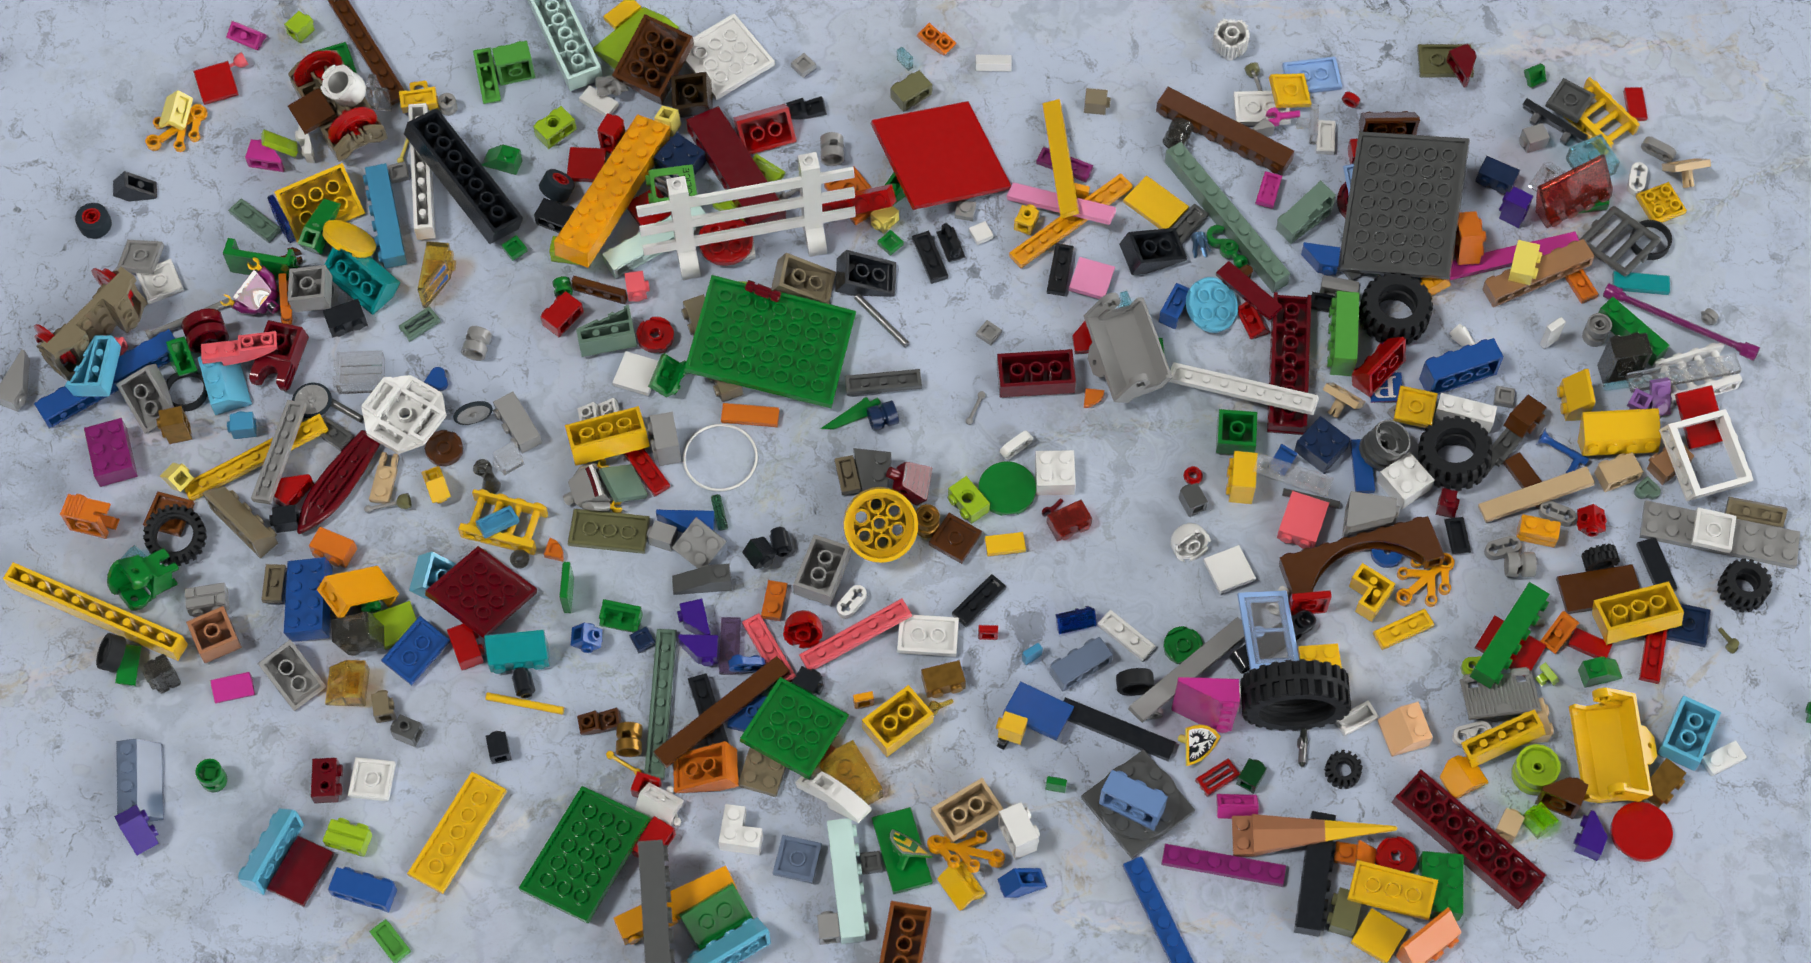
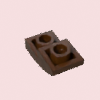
(599, 722)

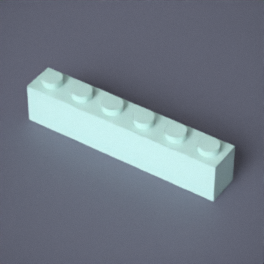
(630, 252)
(846, 881)

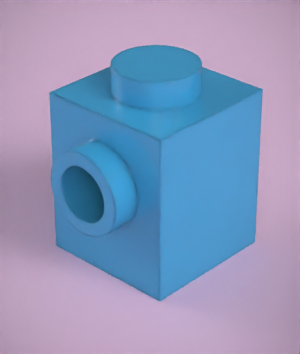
(242, 425)

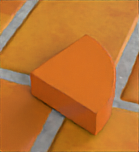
(1092, 397)
(554, 551)

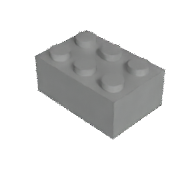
(822, 570)

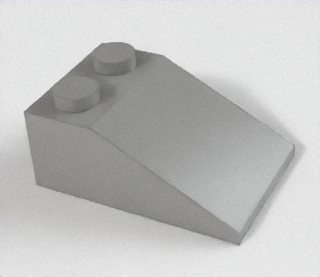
(145, 395)
(291, 675)

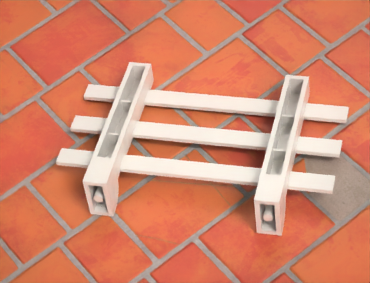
(809, 202)

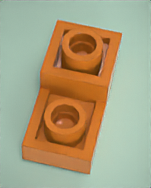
(936, 40)

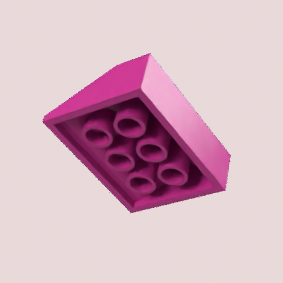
(1208, 701)

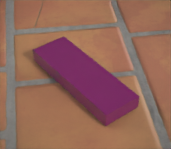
(1080, 169)

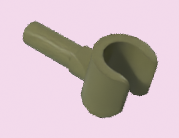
(1733, 643)

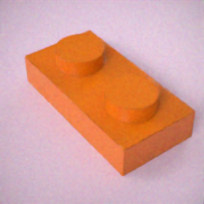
(774, 600)

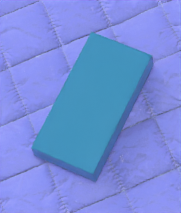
(497, 521)

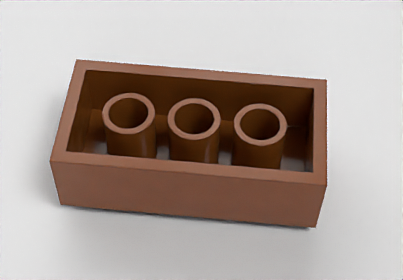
(905, 933)

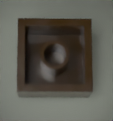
(691, 93)

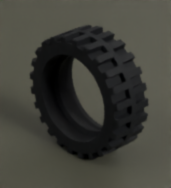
(1295, 695)

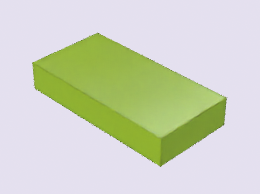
(279, 143)

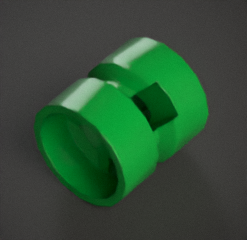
(211, 775)

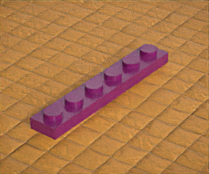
(1223, 865)

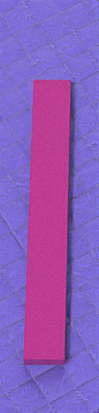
(1504, 257)

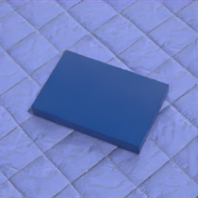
(415, 650)
(1044, 712)

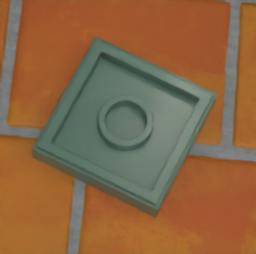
(623, 483)

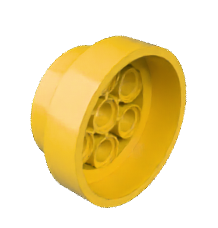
(897, 543)

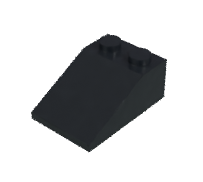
(1152, 250)
(865, 275)

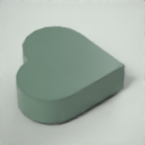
(1647, 489)

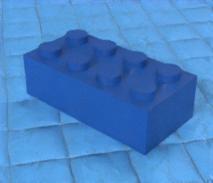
(1461, 366)
(305, 609)

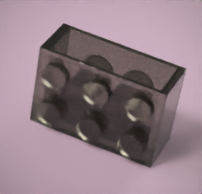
(1624, 356)

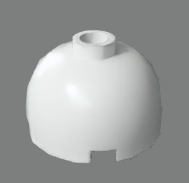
(1189, 541)

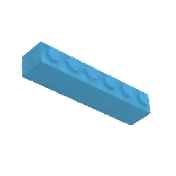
(385, 216)

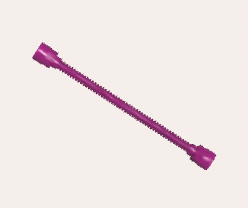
(1746, 349)

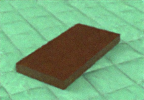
(1583, 588)

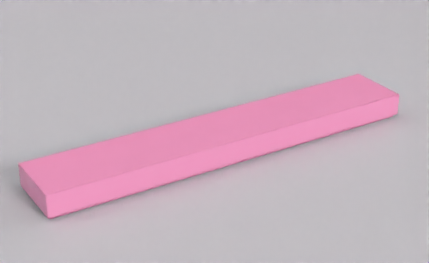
(1049, 201)

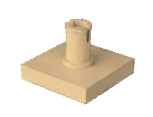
(1686, 168)
(1342, 398)

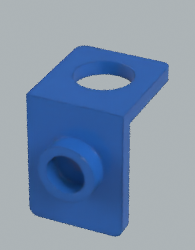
(1285, 454)

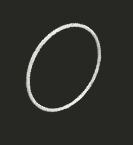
(721, 489)

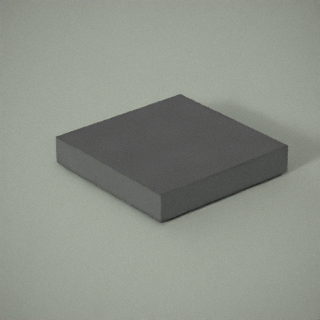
(1570, 100)

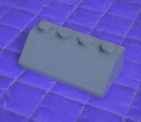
(140, 777)

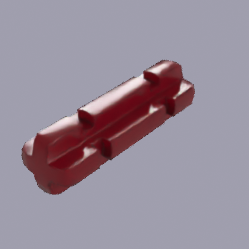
(763, 291)

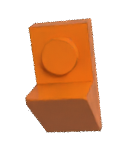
(1559, 632)
(1349, 853)

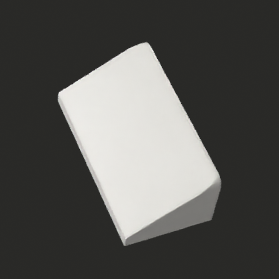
(993, 62)

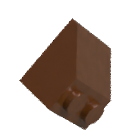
(1563, 796)

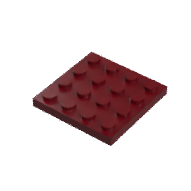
(481, 592)

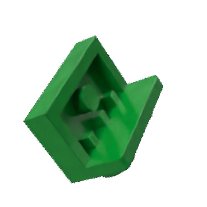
(667, 376)

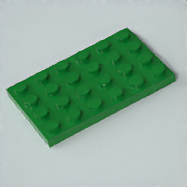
(584, 854)

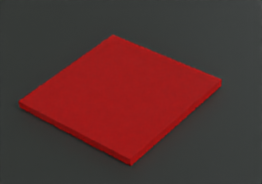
(940, 155)

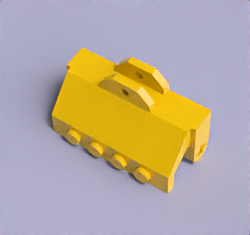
(1613, 747)

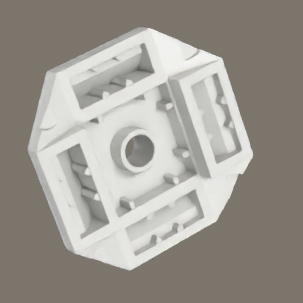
(402, 397)

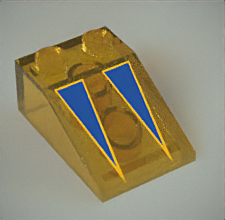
(435, 271)

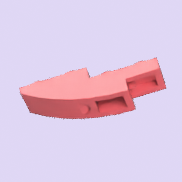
(238, 351)

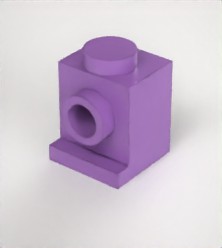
(1639, 400)

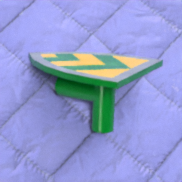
(906, 847)

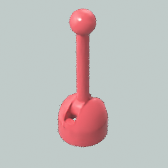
(239, 61)

